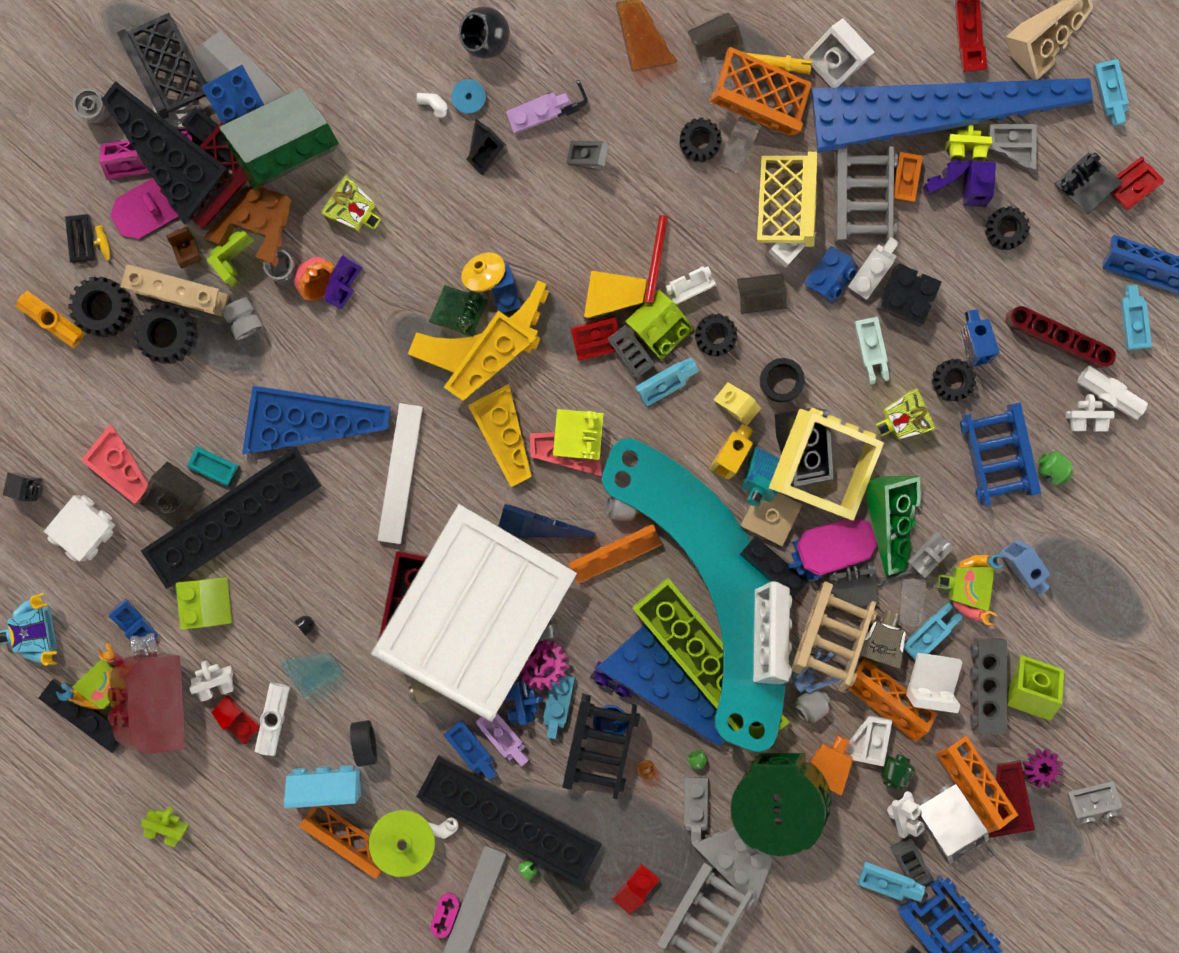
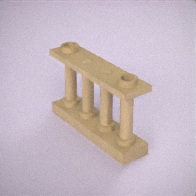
(174, 290)
(811, 639)

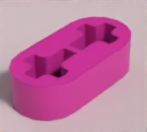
(450, 916)

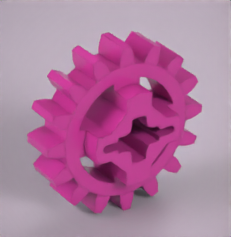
(548, 672)

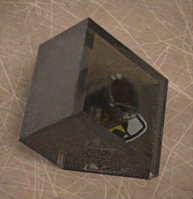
(171, 495)

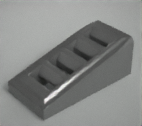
(642, 367)
(906, 849)

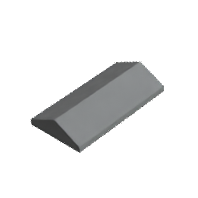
(221, 55)

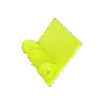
(578, 434)

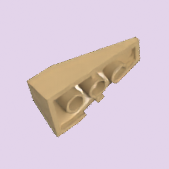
(1042, 36)

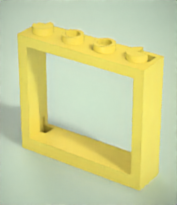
(793, 452)

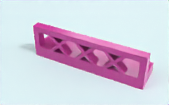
(124, 161)

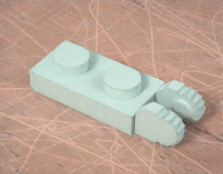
(872, 347)

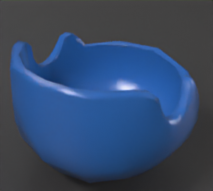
(610, 725)

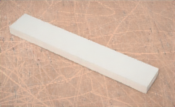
(400, 473)

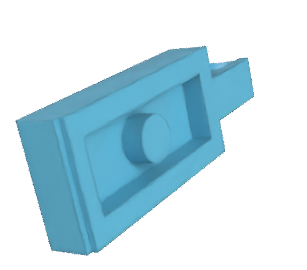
(1112, 90)
(1135, 319)
(666, 381)
(558, 705)
(890, 883)

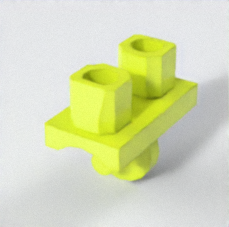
(968, 141)

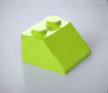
(203, 603)
(1036, 688)

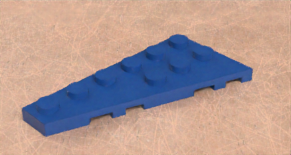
(295, 418)

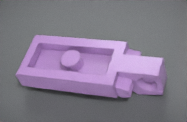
(537, 111)
(503, 738)

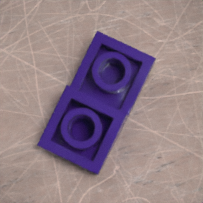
(950, 173)

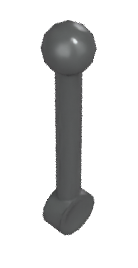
(911, 572)

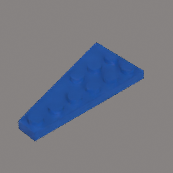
(658, 679)

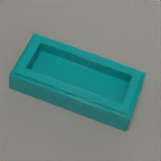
(212, 466)

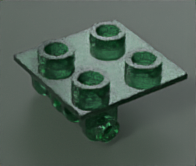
(459, 310)

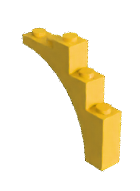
(451, 352)

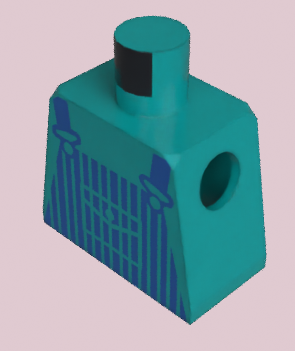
(759, 475)

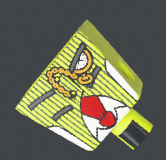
(351, 207)
(906, 417)

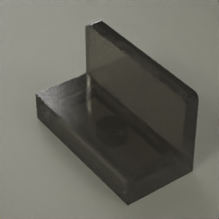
(715, 37)
(762, 293)
(567, 891)

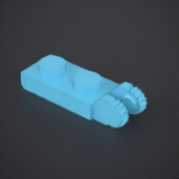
(931, 632)

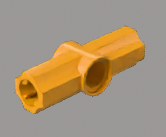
(39, 310)

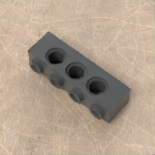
(997, 720)

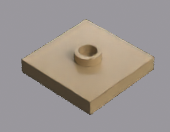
(772, 519)

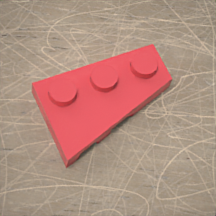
(542, 448)
(116, 465)

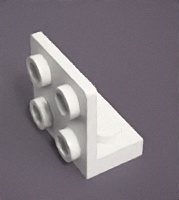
(934, 683)

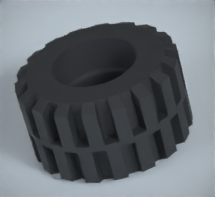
(82, 306)
(148, 324)

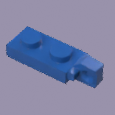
(470, 749)

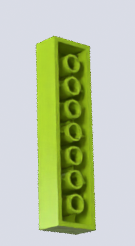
(691, 644)

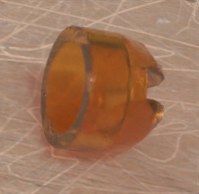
(641, 770)

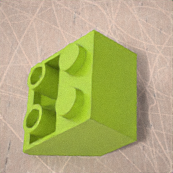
(660, 325)

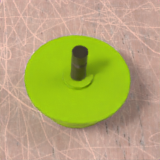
(401, 843)

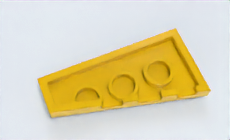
(491, 352)
(501, 429)

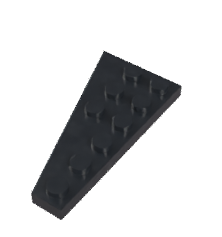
(172, 159)

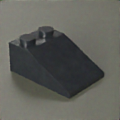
(816, 460)

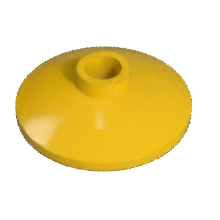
(483, 272)

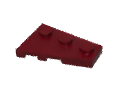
(1012, 782)

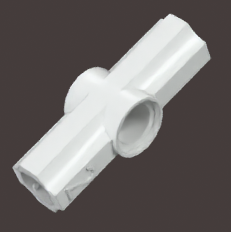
(1112, 393)
(268, 733)

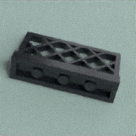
(144, 70)

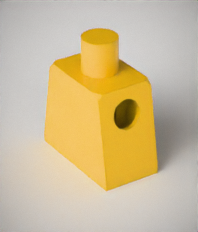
(728, 459)

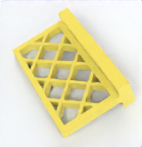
(807, 203)

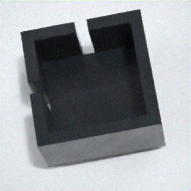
(909, 295)

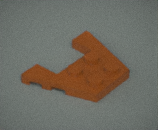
(259, 213)

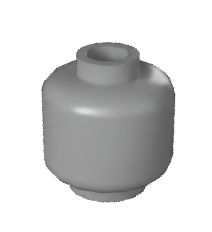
(620, 510)
(812, 706)

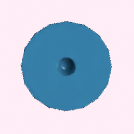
(468, 96)

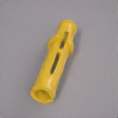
(785, 63)

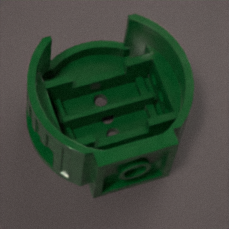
(803, 802)

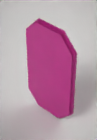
(142, 210)
(836, 545)

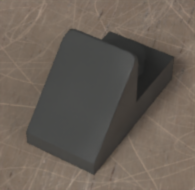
(588, 154)

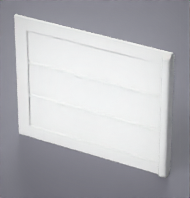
(474, 613)

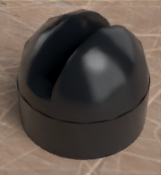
(305, 624)

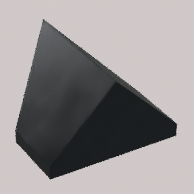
(485, 148)

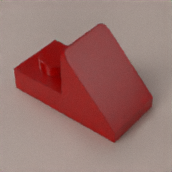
(235, 719)
(635, 889)

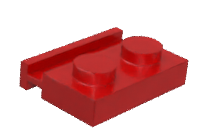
(1137, 183)
(591, 338)

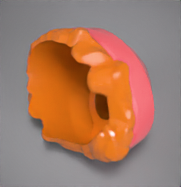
(313, 277)

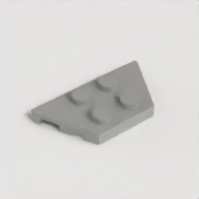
(736, 861)

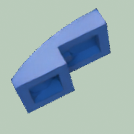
(131, 620)

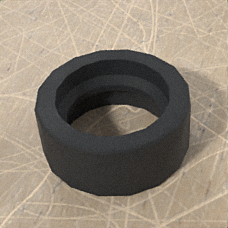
(782, 362)
(363, 743)

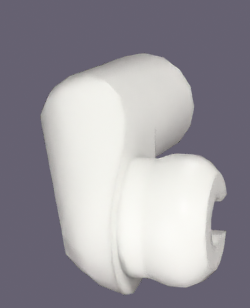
(434, 101)
(445, 829)

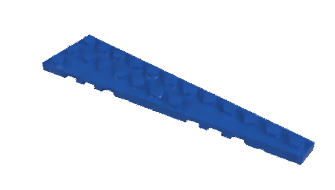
(881, 112)

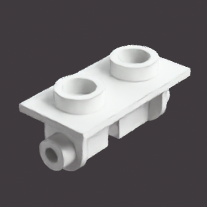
(683, 289)

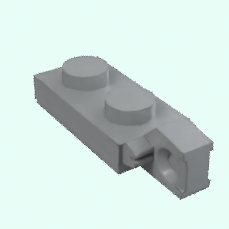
(695, 805)

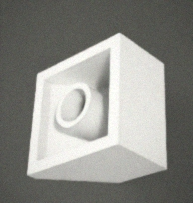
(838, 54)

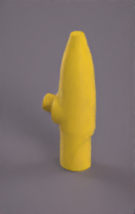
(102, 242)

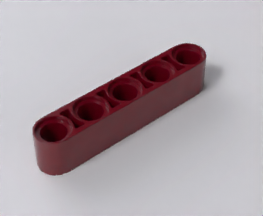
(1071, 340)

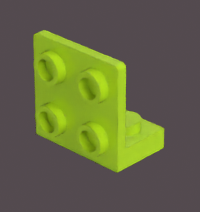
(221, 255)

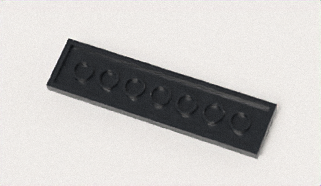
(231, 518)
(509, 820)

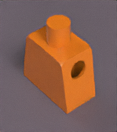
(834, 763)

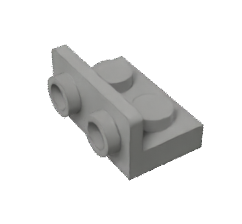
(1095, 803)

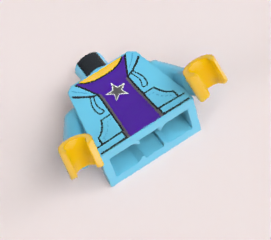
(31, 631)

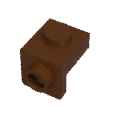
(184, 247)

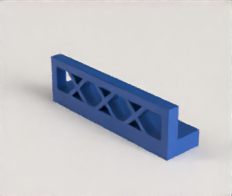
(1144, 269)

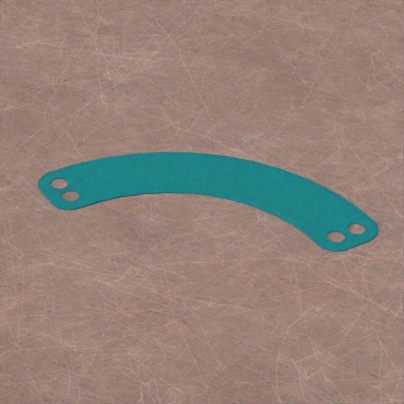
(713, 543)

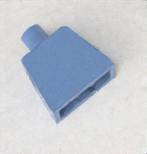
(1026, 565)

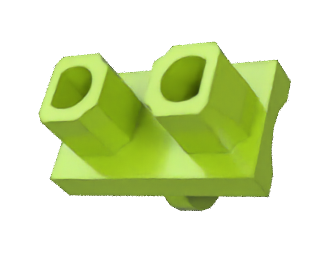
(164, 823)

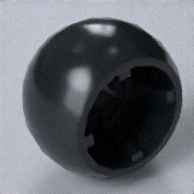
(484, 32)

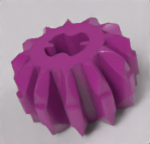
(1049, 773)

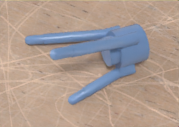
(805, 679)

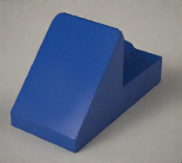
(506, 293)

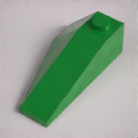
(892, 511)

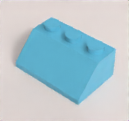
(322, 787)

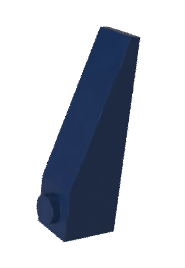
(533, 525)

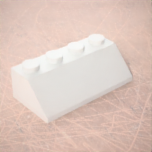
(772, 634)

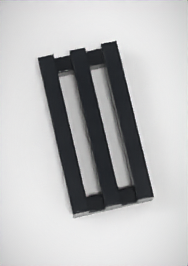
(88, 235)

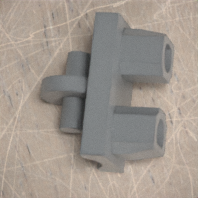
(930, 554)

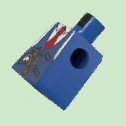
(978, 340)

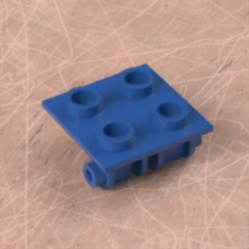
(232, 95)

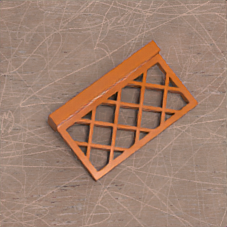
(756, 111)

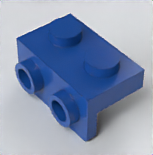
(832, 274)

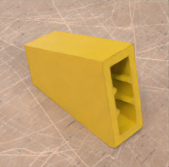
(613, 293)

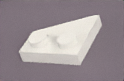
(871, 741)

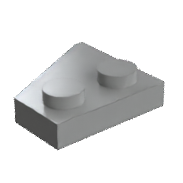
(1015, 142)

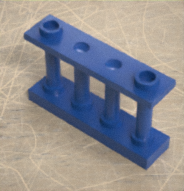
(1023, 461)

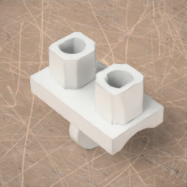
(1101, 419)
(210, 677)
(906, 816)

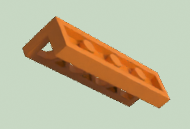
(615, 553)
(889, 703)
(969, 784)
(337, 842)

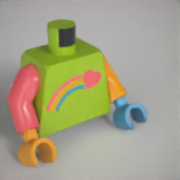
(972, 586)
(93, 687)

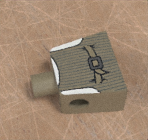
(884, 641)

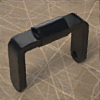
(572, 108)

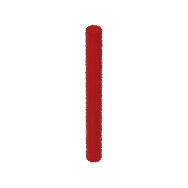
(656, 259)

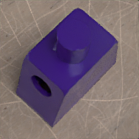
(979, 181)

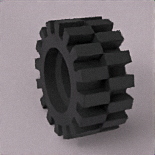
(704, 126)
(1007, 214)
(720, 321)
(967, 376)

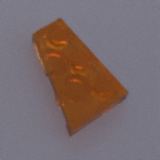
(642, 40)

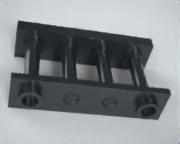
(579, 753)

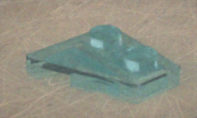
(311, 671)

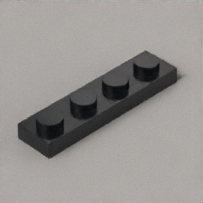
(84, 718)

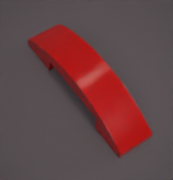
(970, 35)

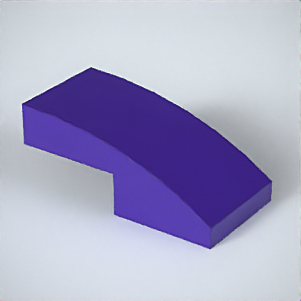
(338, 287)

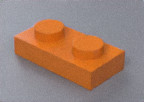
(907, 177)

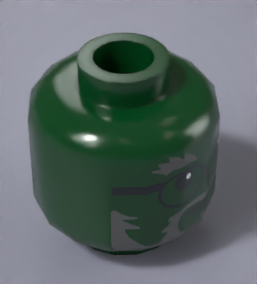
(897, 772)

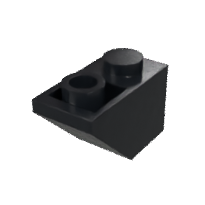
(22, 487)

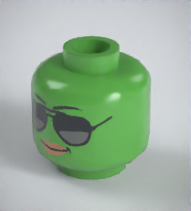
(1055, 468)

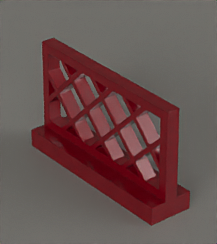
(224, 193)

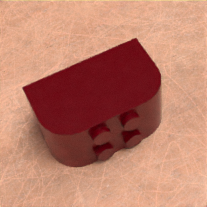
(404, 571)
(147, 703)

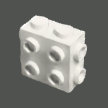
(80, 528)

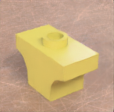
(737, 403)

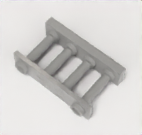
(843, 183)
(696, 897)

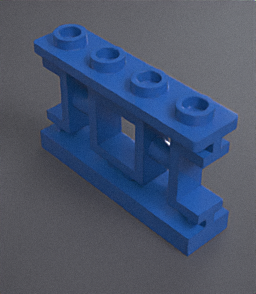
(935, 941)

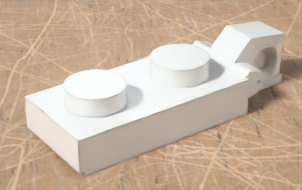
(874, 269)

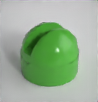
(697, 759)
(526, 871)

